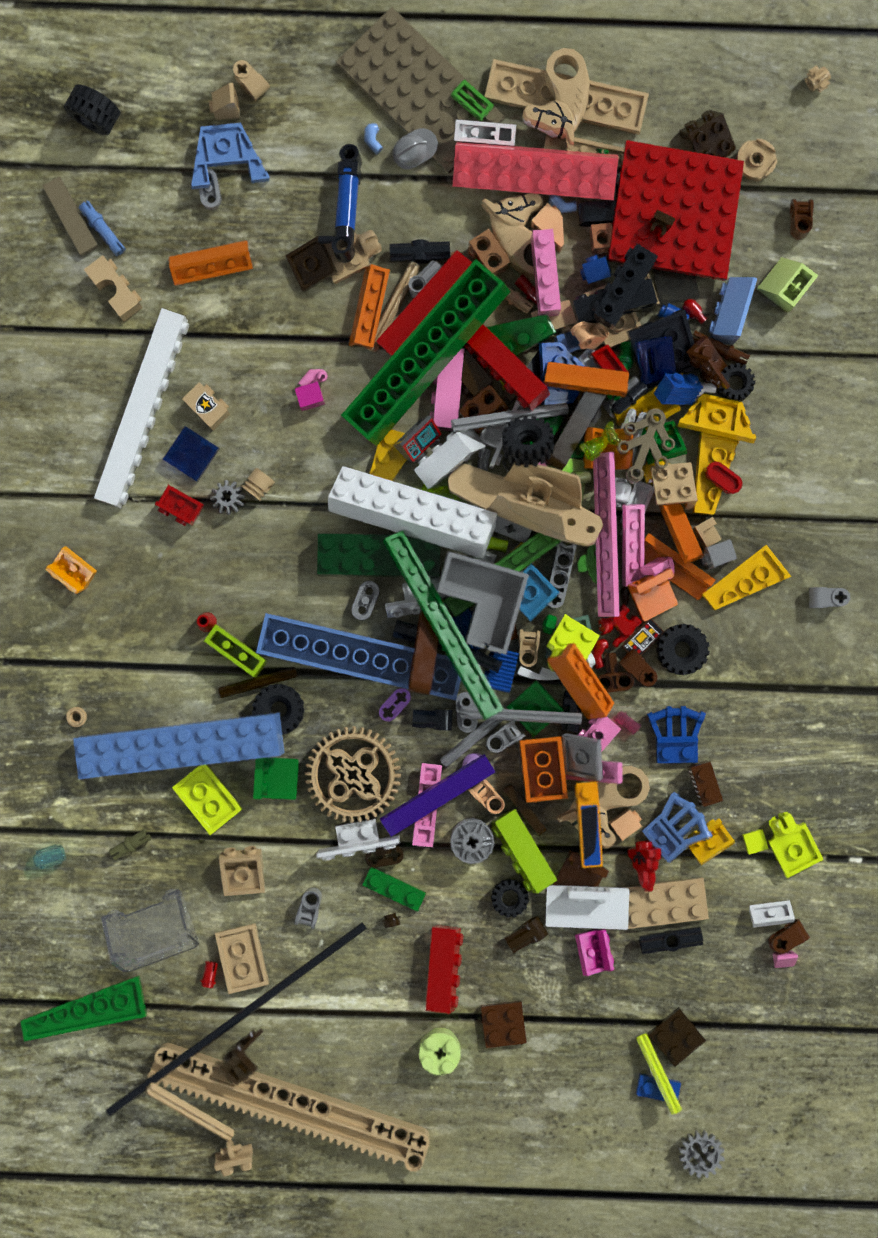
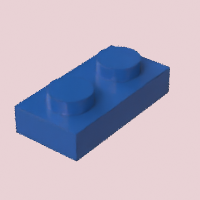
(648, 1087)

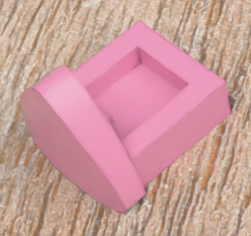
(657, 566)

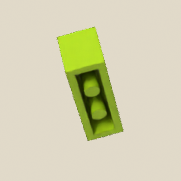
(235, 651)

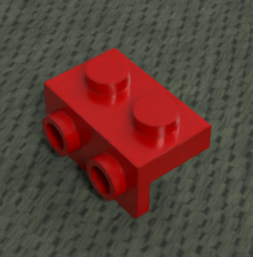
(179, 505)

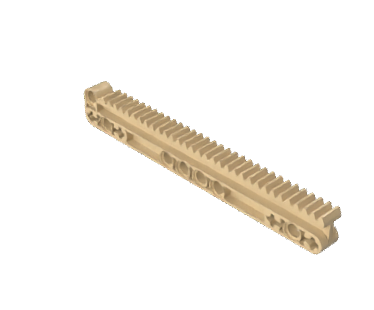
(339, 1121)

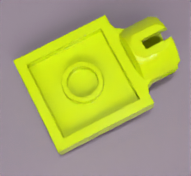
(572, 632)
(792, 845)

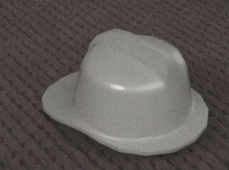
(415, 148)

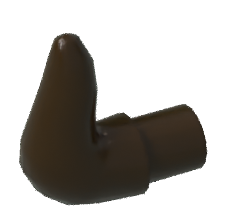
(624, 592)

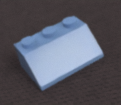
(732, 309)

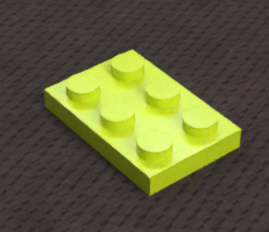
(207, 798)

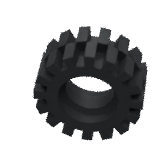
(745, 375)
(515, 909)

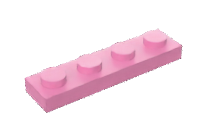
(632, 542)

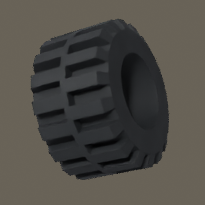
(92, 109)

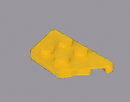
(719, 418)

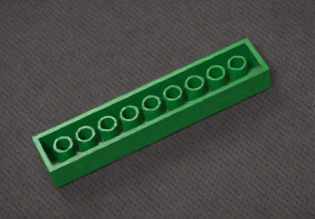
(426, 352)

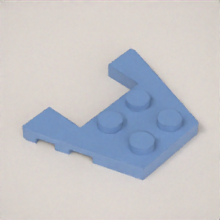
(225, 146)

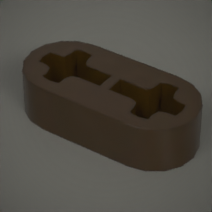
(384, 861)

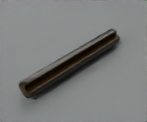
(257, 682)

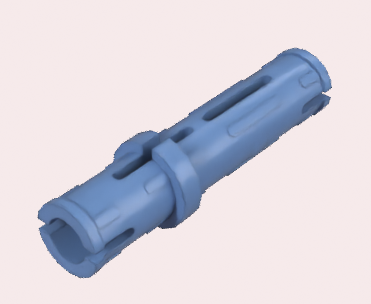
(96, 221)

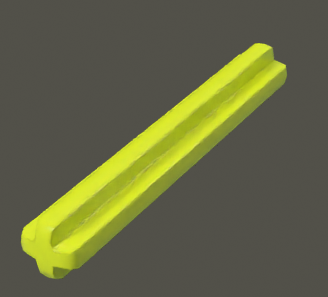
(659, 1074)

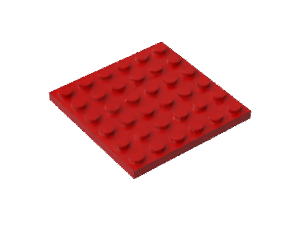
(687, 186)

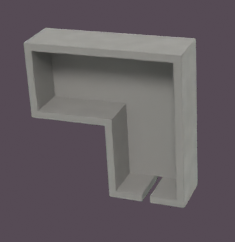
(496, 597)

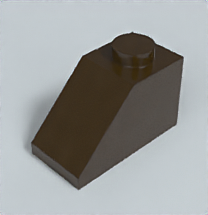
(473, 376)

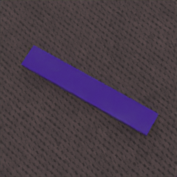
(437, 795)

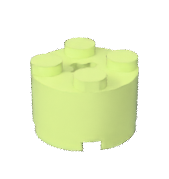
(439, 1063)

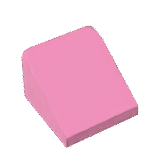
(785, 960)

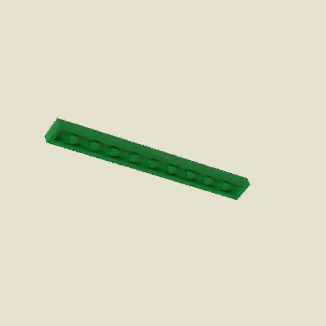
(443, 625)

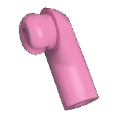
(313, 375)

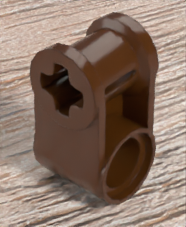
(801, 214)
(637, 666)
(791, 936)

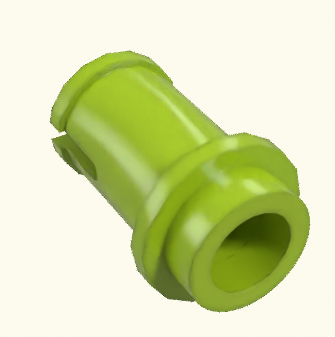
(498, 544)

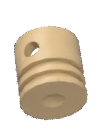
(258, 484)

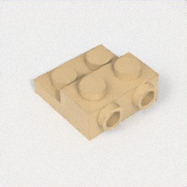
(242, 871)

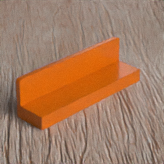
(210, 262)
(369, 306)
(586, 379)
(681, 532)
(686, 576)
(581, 683)

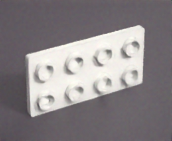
(357, 837)
(587, 907)

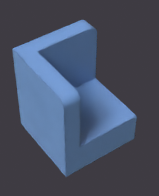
(569, 341)

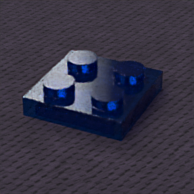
(191, 454)

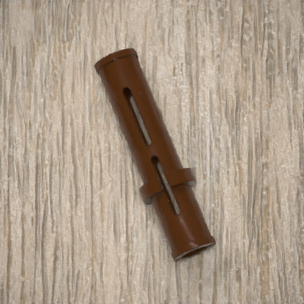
(724, 350)

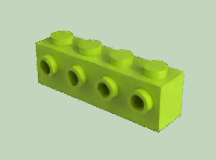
(523, 852)

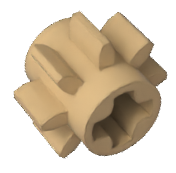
(818, 78)

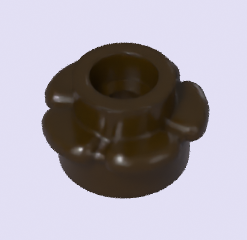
(391, 920)

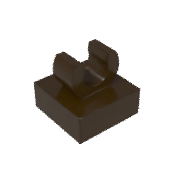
(662, 221)

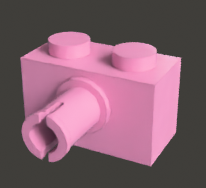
(601, 729)

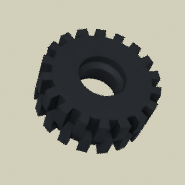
(524, 431)
(696, 642)
(284, 694)

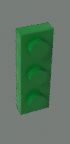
(394, 888)

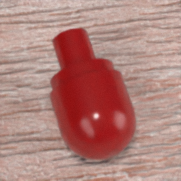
(694, 310)

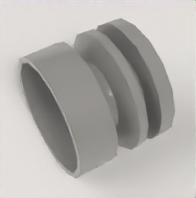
(461, 834)

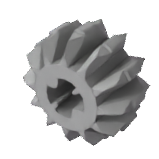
(227, 488)

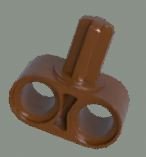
(613, 675)

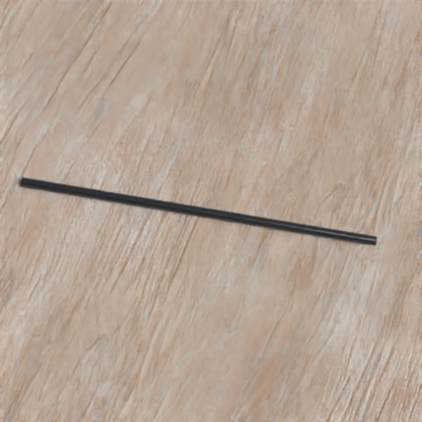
(236, 1019)

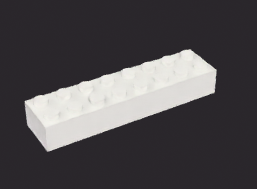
(413, 511)

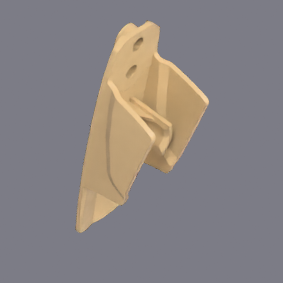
(532, 497)

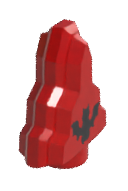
(645, 862)

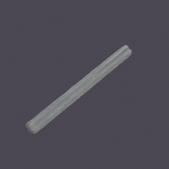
(505, 417)
(525, 715)

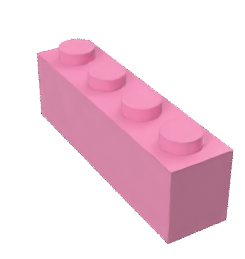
(545, 272)
(448, 393)

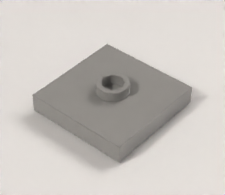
(582, 756)

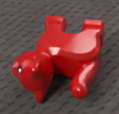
(621, 624)

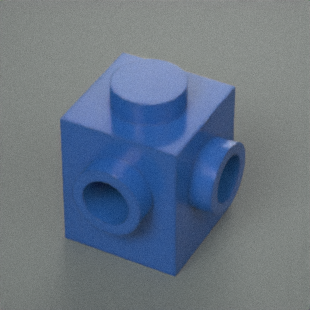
(595, 269)

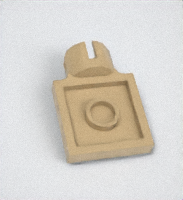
(365, 247)

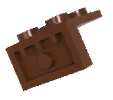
(708, 362)
(574, 875)

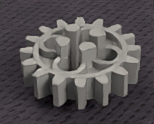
(713, 1156)

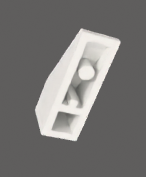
(485, 132)

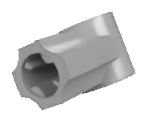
(423, 277)

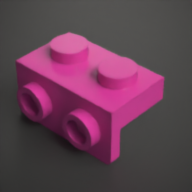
(594, 951)

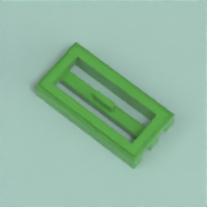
(484, 111)

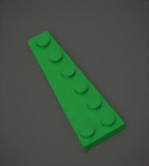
(104, 1007)

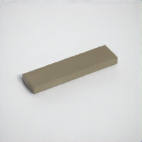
(70, 216)

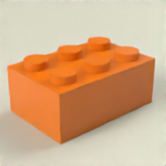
(543, 769)

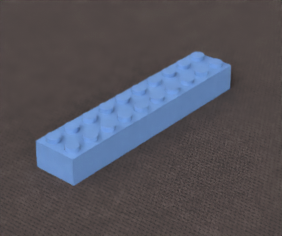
(350, 654)
(179, 745)

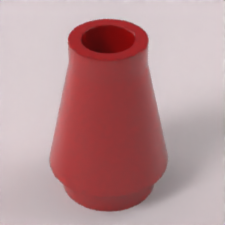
(211, 621)

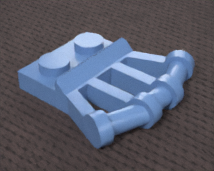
(665, 836)

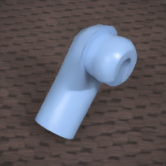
(370, 138)
(563, 206)

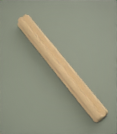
(395, 302)
(189, 1111)

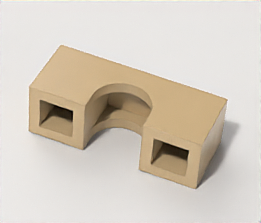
(104, 274)

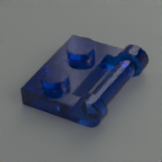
(662, 358)

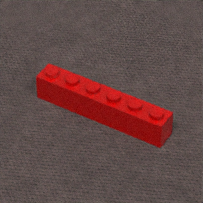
(423, 303)
(507, 368)

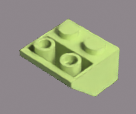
(787, 283)

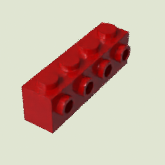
(443, 969)

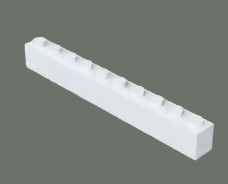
(141, 408)

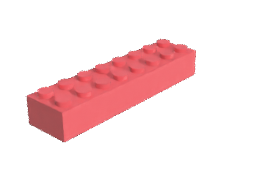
(535, 170)

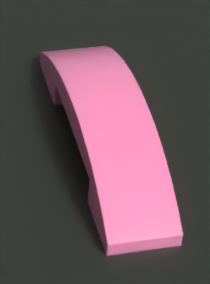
(425, 827)

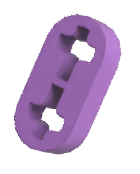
(398, 708)

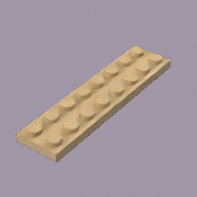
(606, 104)

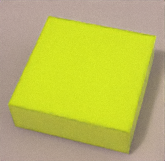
(755, 841)

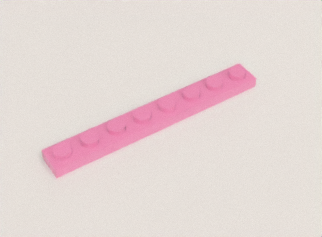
(607, 540)

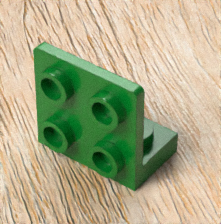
(276, 778)

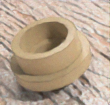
(70, 717)

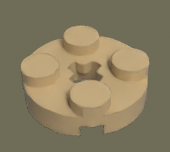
(767, 158)

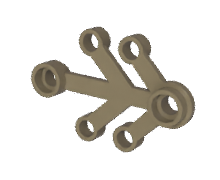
(647, 442)

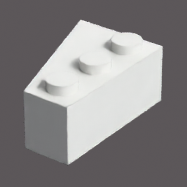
(448, 457)

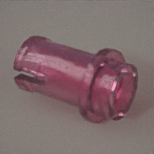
(627, 722)

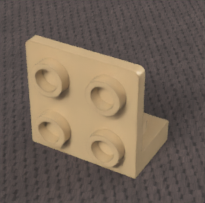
(674, 485)

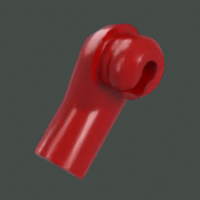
(597, 652)

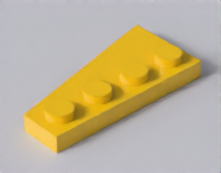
(711, 449)
(751, 576)

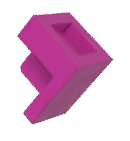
(309, 396)

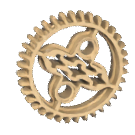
(328, 802)

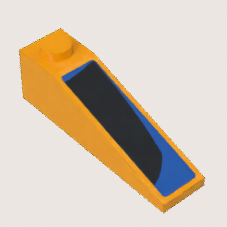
(589, 824)

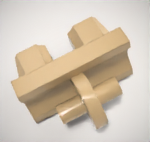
(234, 1156)

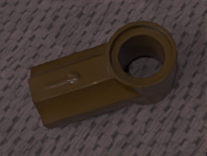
(530, 932)

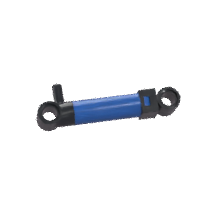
(349, 179)

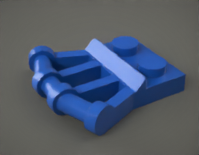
(676, 748)

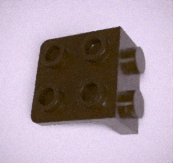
(709, 134)
(237, 1063)

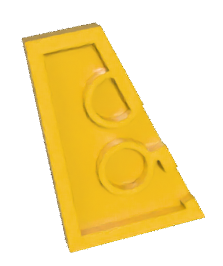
(387, 458)

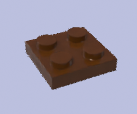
(503, 1024)

